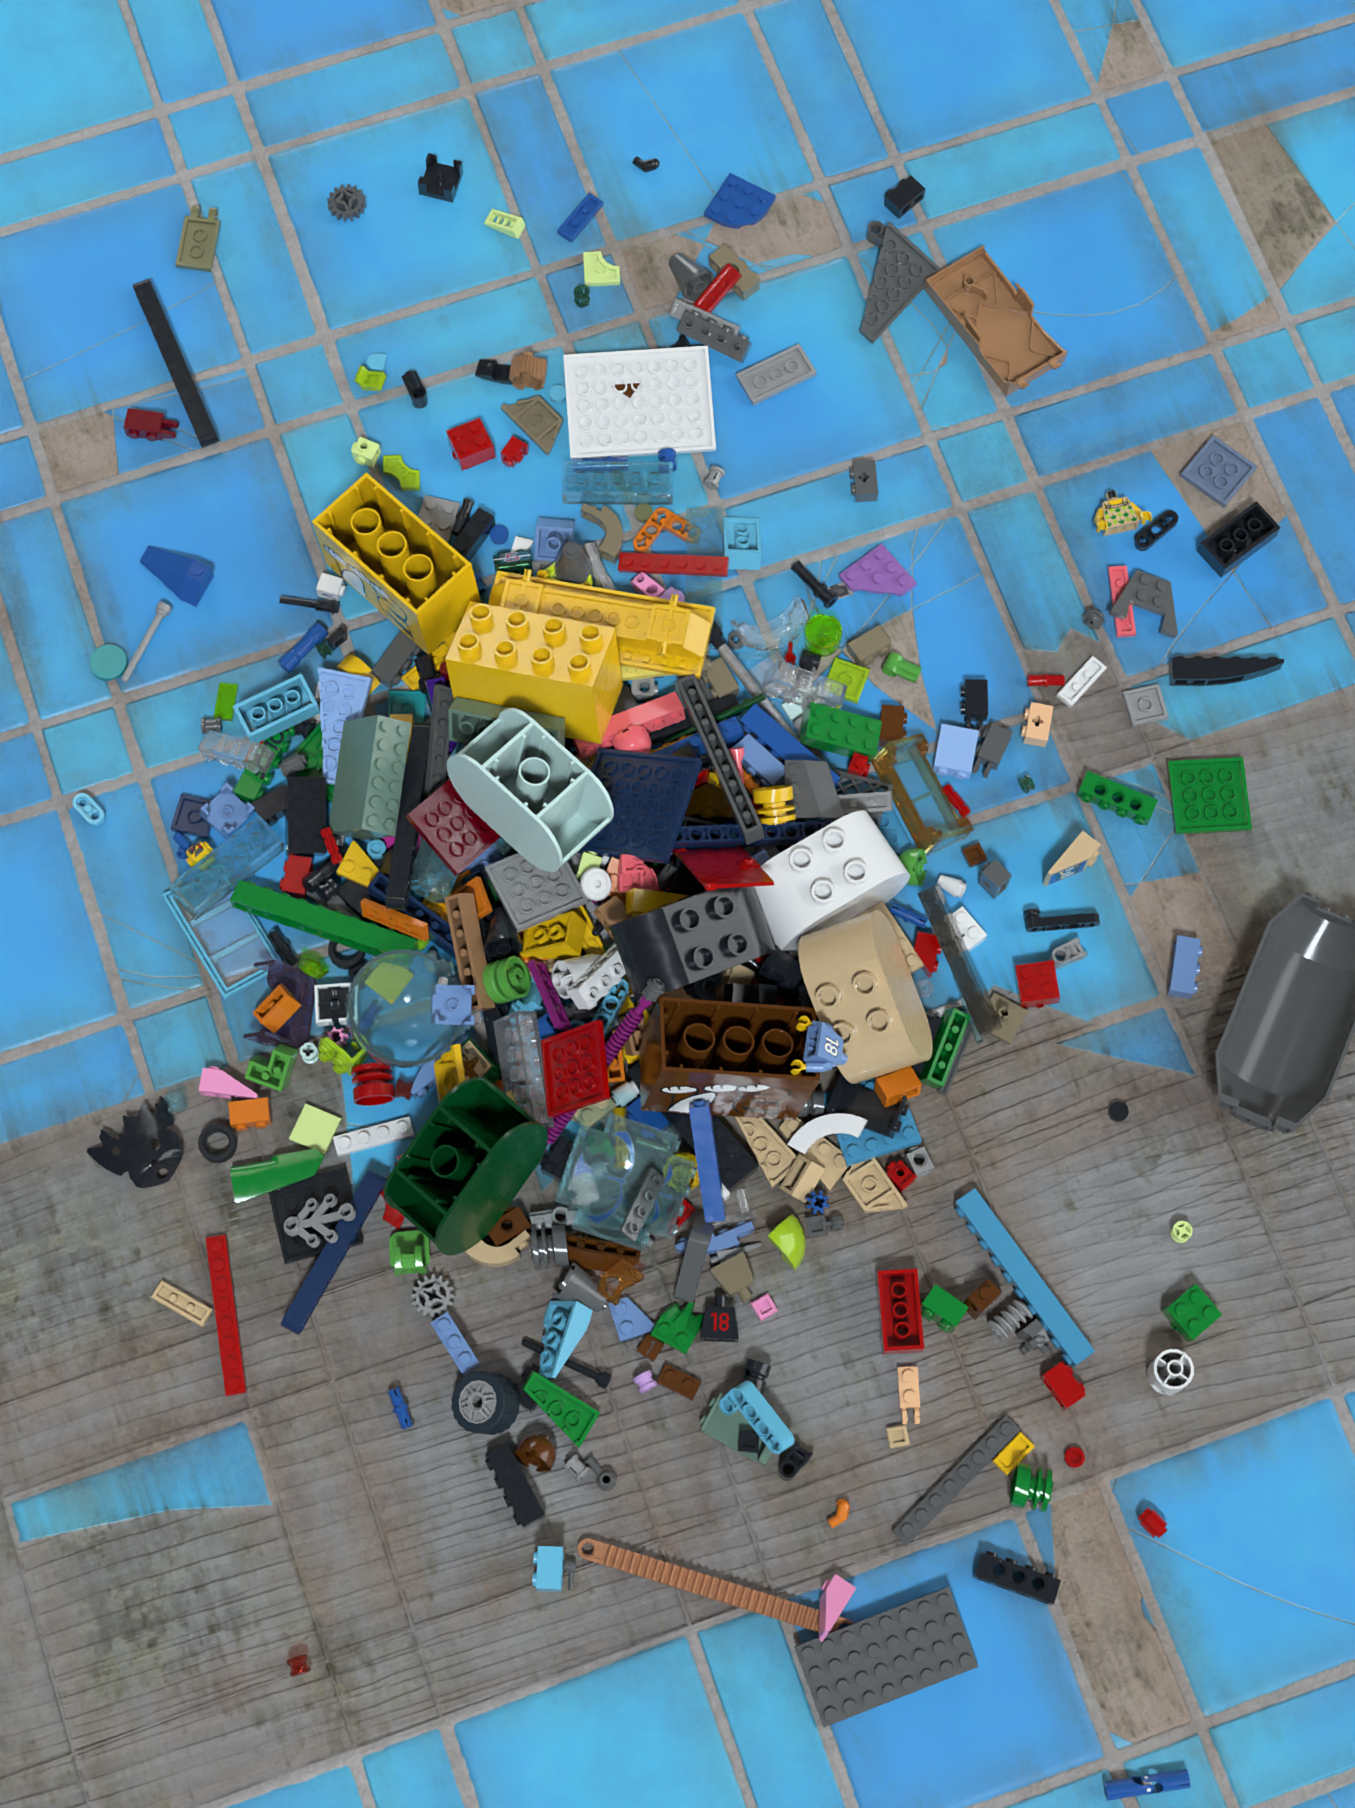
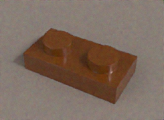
(678, 1382)

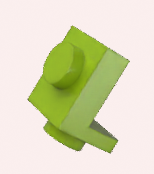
(369, 379)

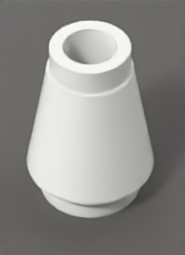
(952, 885)

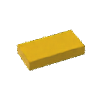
(1013, 1453)

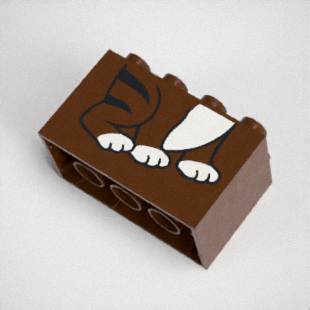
(725, 1055)

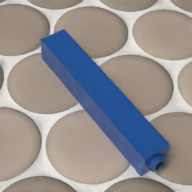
(707, 1160)

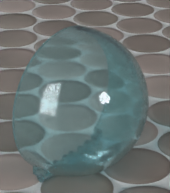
(392, 1009)

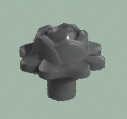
(1093, 618)

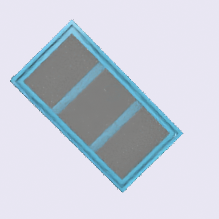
(226, 944)

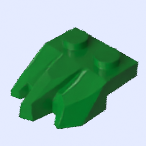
(678, 1327)

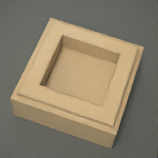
(897, 1436)

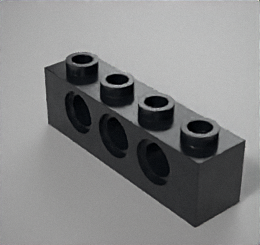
(984, 1573)

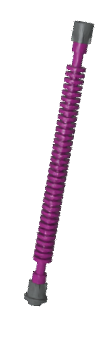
(614, 1045)

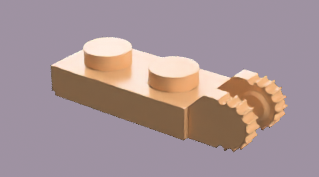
(908, 1392)

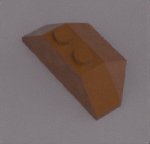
(597, 1253)

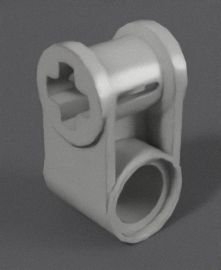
(1070, 952)

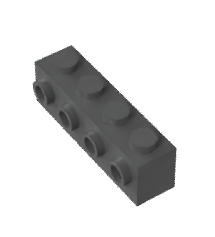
(714, 337)

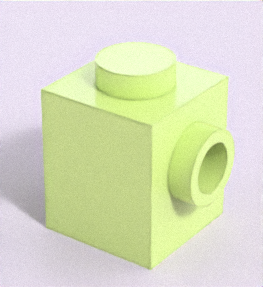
(365, 452)

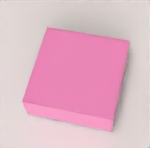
(764, 1307)

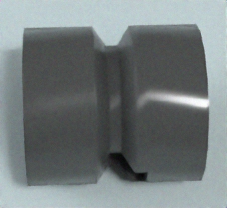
(814, 1105)

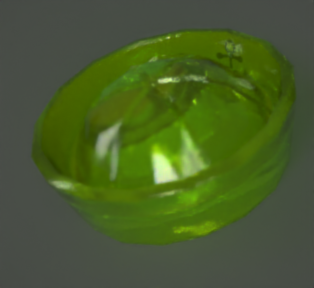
(312, 966)

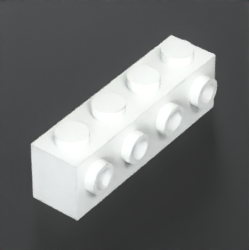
(597, 980)

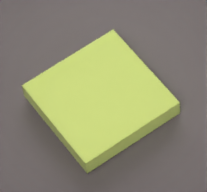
(315, 1129)

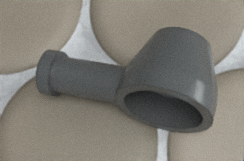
(600, 1474)

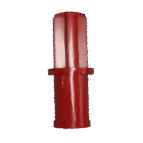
(1045, 680)

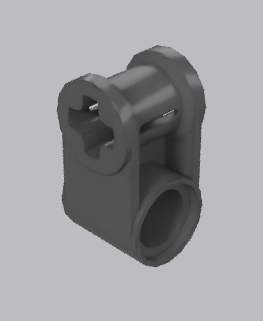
(875, 239)

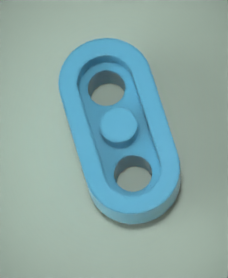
(89, 810)

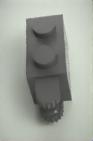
(992, 749)

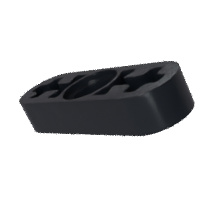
(1159, 522)

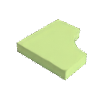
(598, 271)

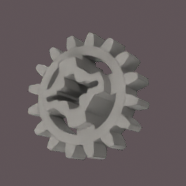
(436, 1288)

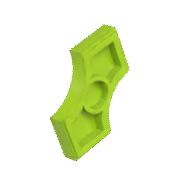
(408, 478)

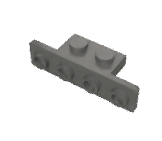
(642, 1205)

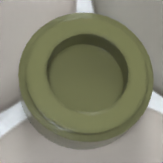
(643, 512)

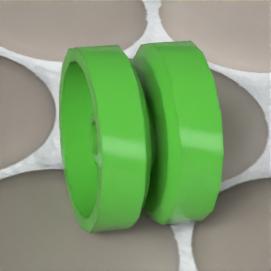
(506, 980)

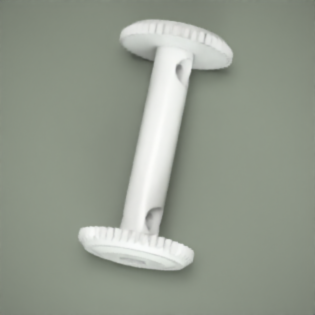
(595, 884)

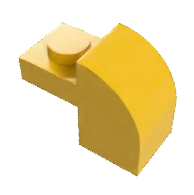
(356, 666)

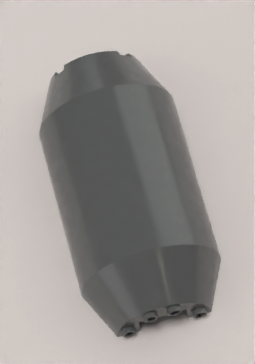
(1290, 1019)

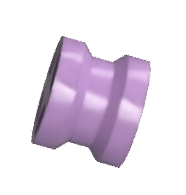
(645, 1382)

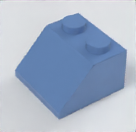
(551, 537)

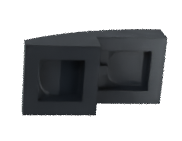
(492, 371)

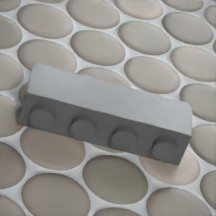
(396, 660)

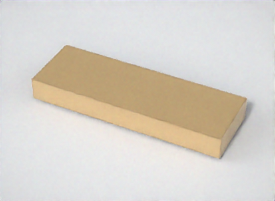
(182, 1303)

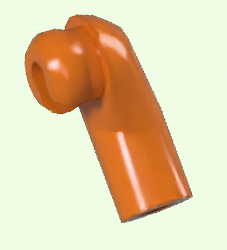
(842, 1513)

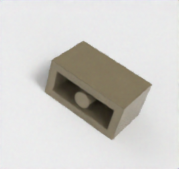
(869, 646)
(720, 680)

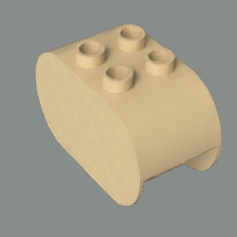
(866, 995)

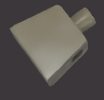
(734, 1277)

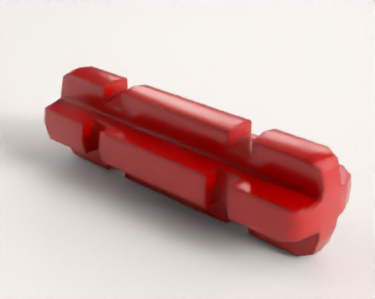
(956, 800)
(331, 845)

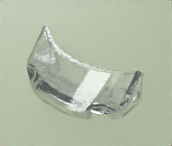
(775, 632)

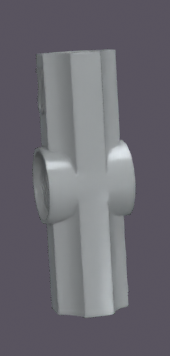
(547, 1218)

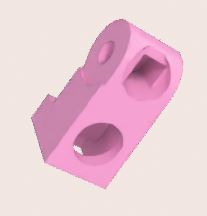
(646, 586)

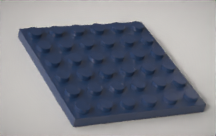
(647, 801)

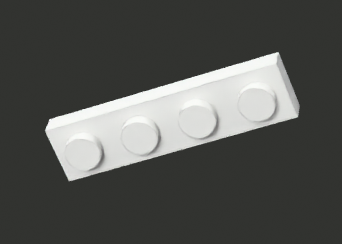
(373, 1136)

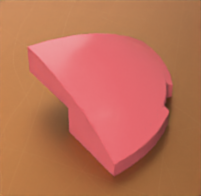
(635, 874)

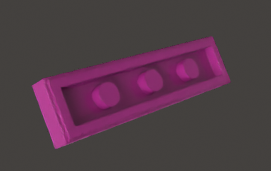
(549, 995)

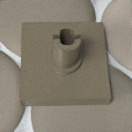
(1010, 1017)

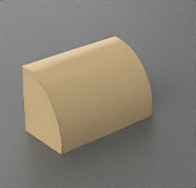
(802, 1178)

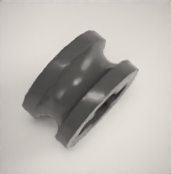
(731, 643)

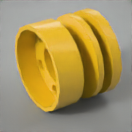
(774, 804)

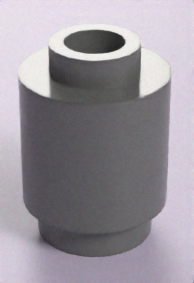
(292, 765)

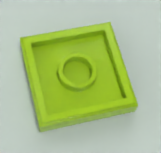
(850, 675)

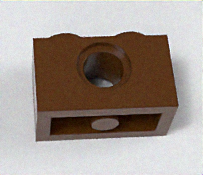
(520, 1223)

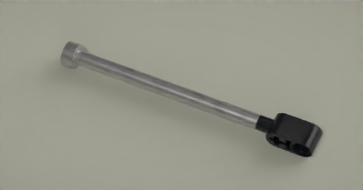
(738, 669)

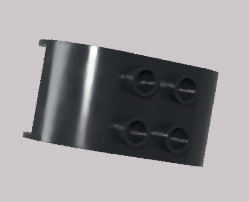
(692, 938)

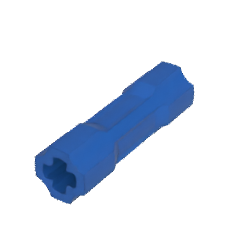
(292, 658)

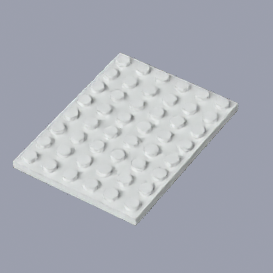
(665, 411)

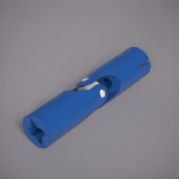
(1143, 1784)

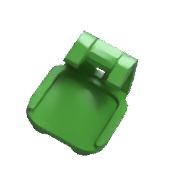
(409, 1252)

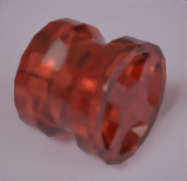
(403, 1089)
(298, 1665)

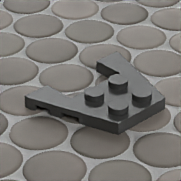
(1151, 595)

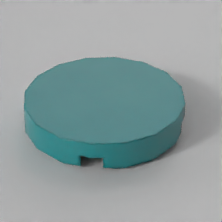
(108, 662)

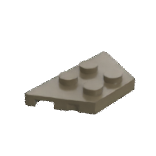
(536, 421)

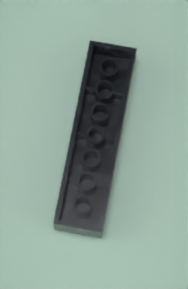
(734, 1161)

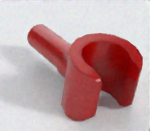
(790, 657)

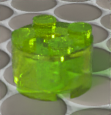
(831, 634)

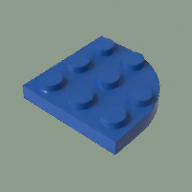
(739, 203)

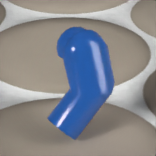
(183, 844)

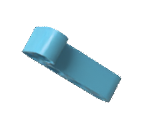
(606, 1014)
(759, 1415)

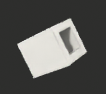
(330, 587)

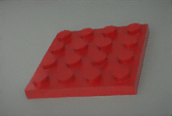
(575, 1069)

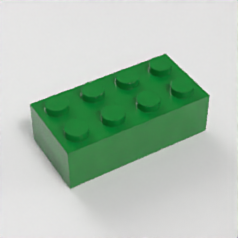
(839, 731)

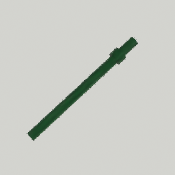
(745, 705)

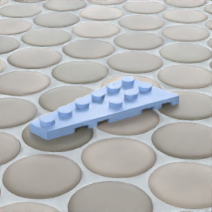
(342, 699)

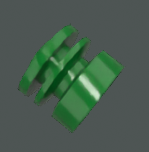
(1031, 1487)

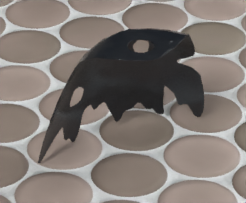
(137, 1148)

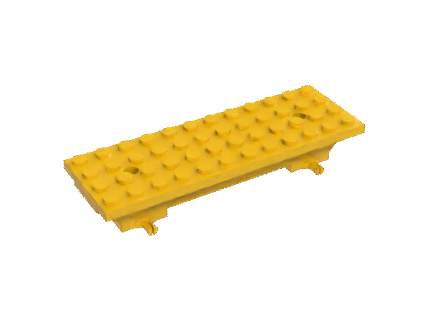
(649, 630)

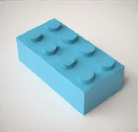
(276, 709)

